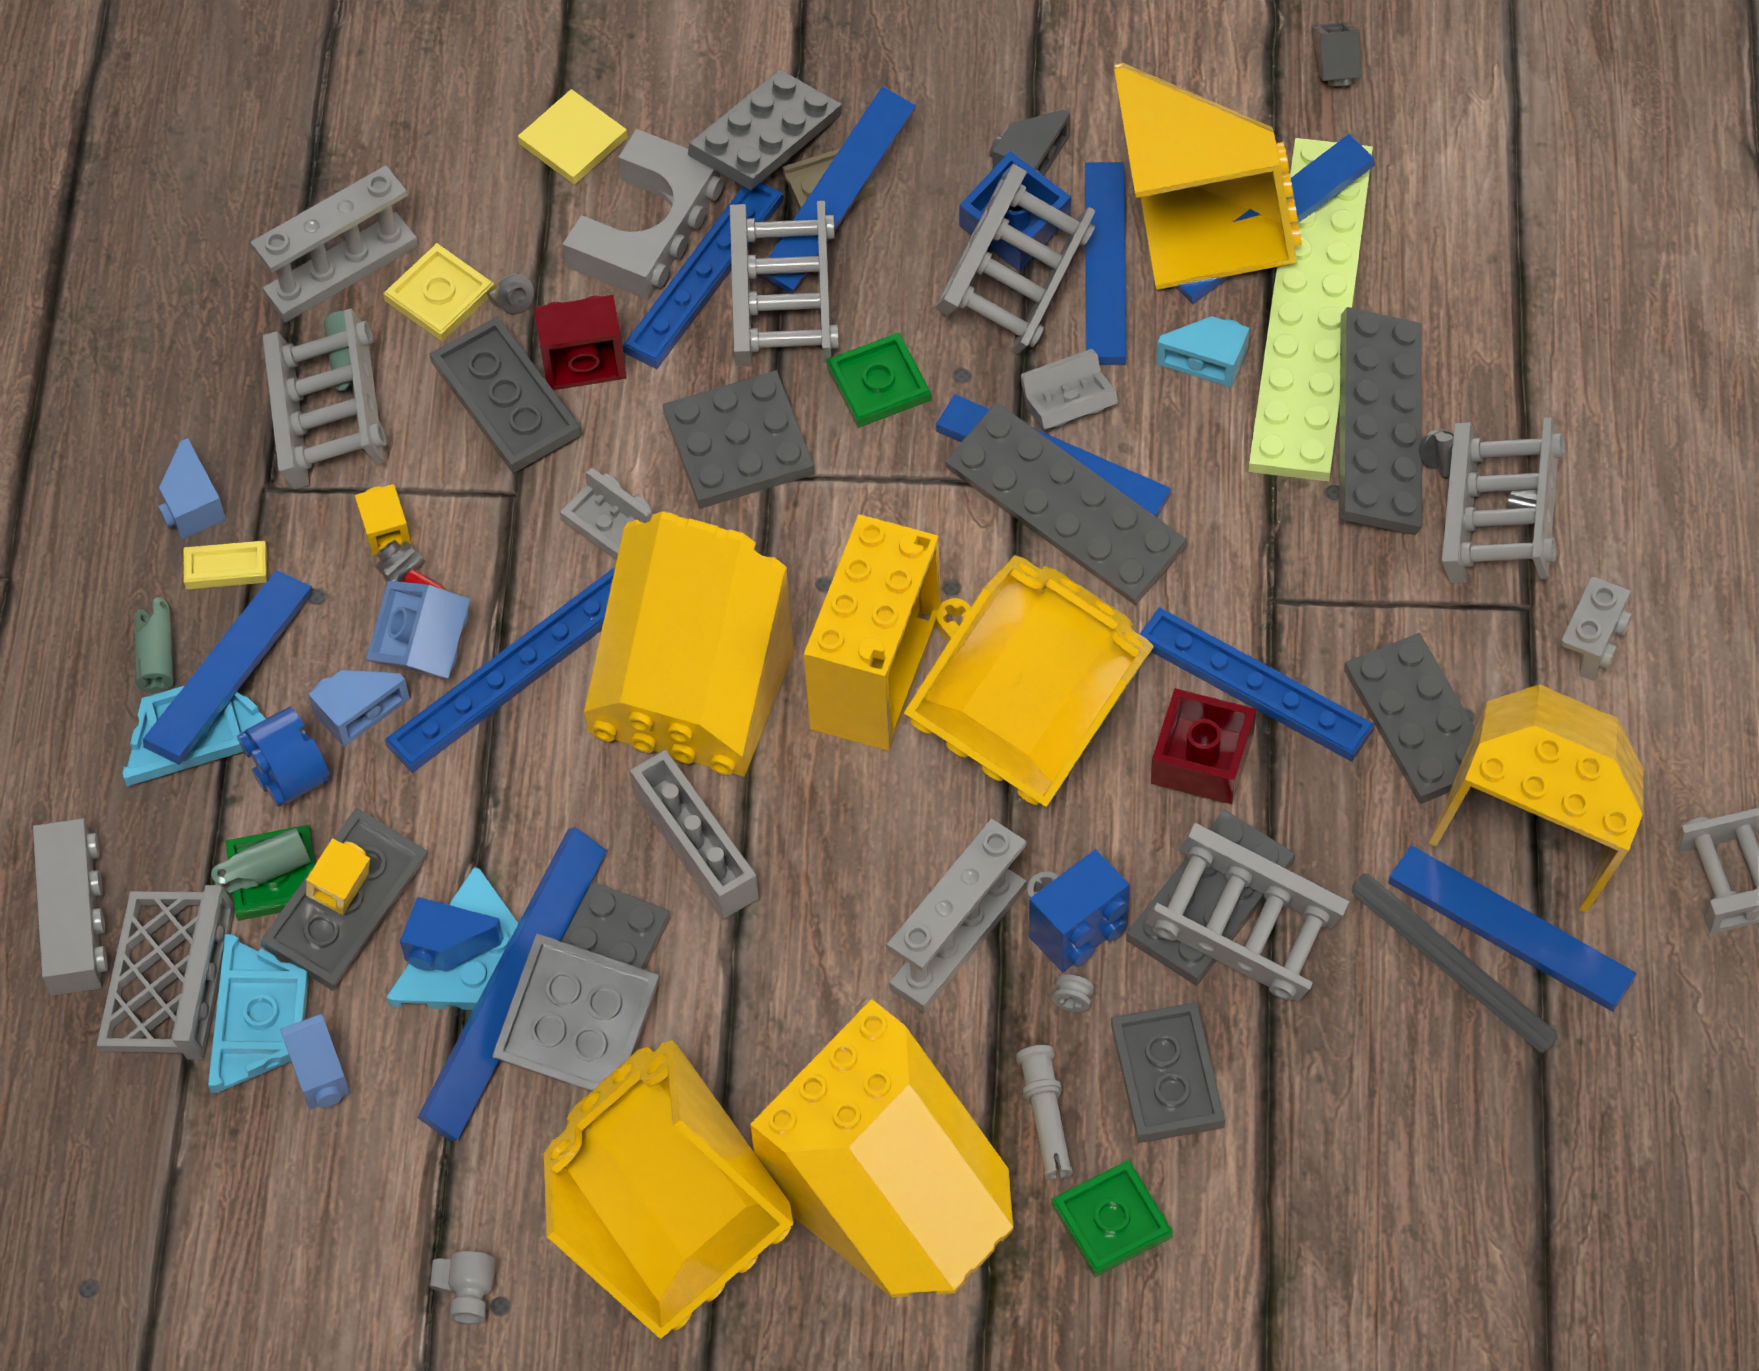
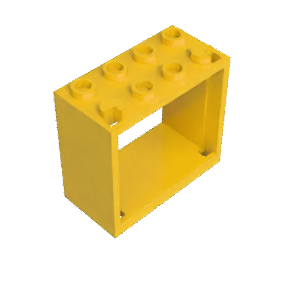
(871, 634)

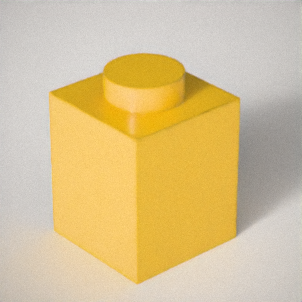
(382, 517)
(338, 875)

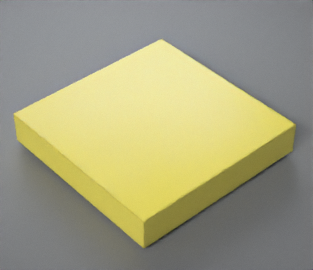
(572, 136)
(439, 292)

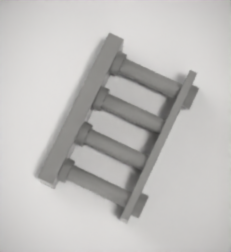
(977, 259)
(346, 262)
(748, 267)
(287, 391)
(1467, 483)
(1280, 890)
(1728, 908)
(957, 915)

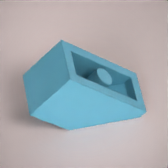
(1206, 349)

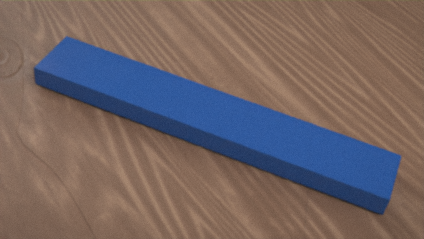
(846, 176)
(1311, 190)
(1106, 262)
(696, 281)
(963, 415)
(227, 667)
(1257, 684)
(1512, 928)

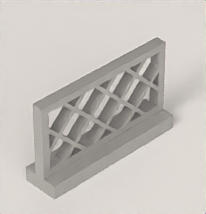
(201, 970)

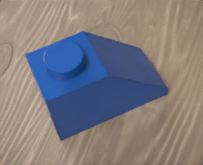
(447, 935)

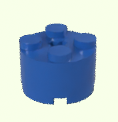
(284, 757)

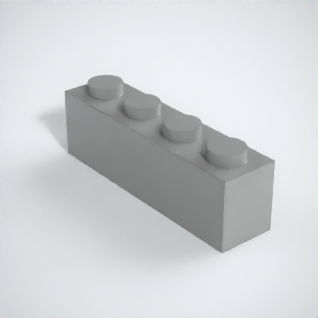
(694, 834)
(68, 907)

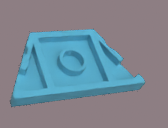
(216, 743)
(465, 982)
(253, 1004)

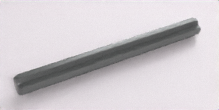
(1454, 963)

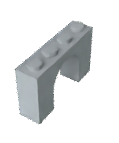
(643, 258)

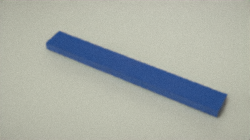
(502, 677)
(547, 914)

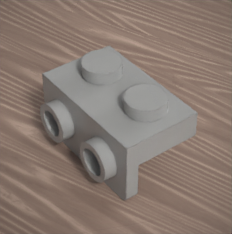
(1067, 390)
(603, 510)
(1595, 625)

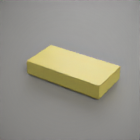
(225, 565)

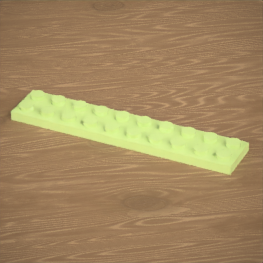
(1303, 341)

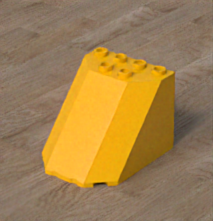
(1197, 175)
(691, 644)
(1073, 668)
(1559, 765)
(886, 1161)
(659, 1190)

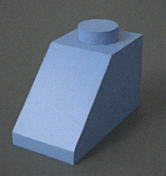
(188, 494)
(356, 701)
(315, 1062)

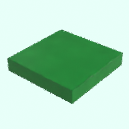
(878, 380)
(274, 894)
(1112, 1218)

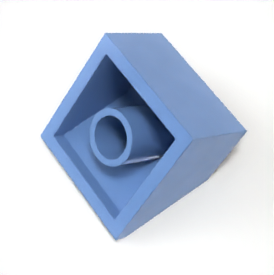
(418, 628)

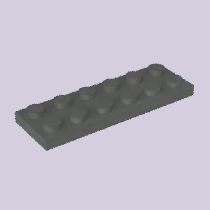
(1380, 421)
(1066, 503)

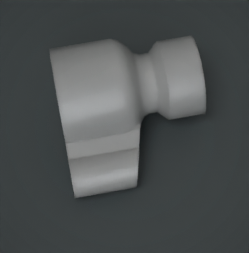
(470, 1278)

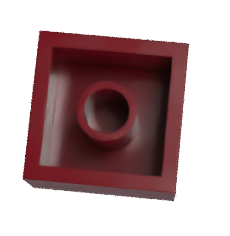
(580, 342)
(1203, 746)

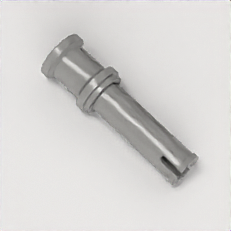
(1042, 1093)

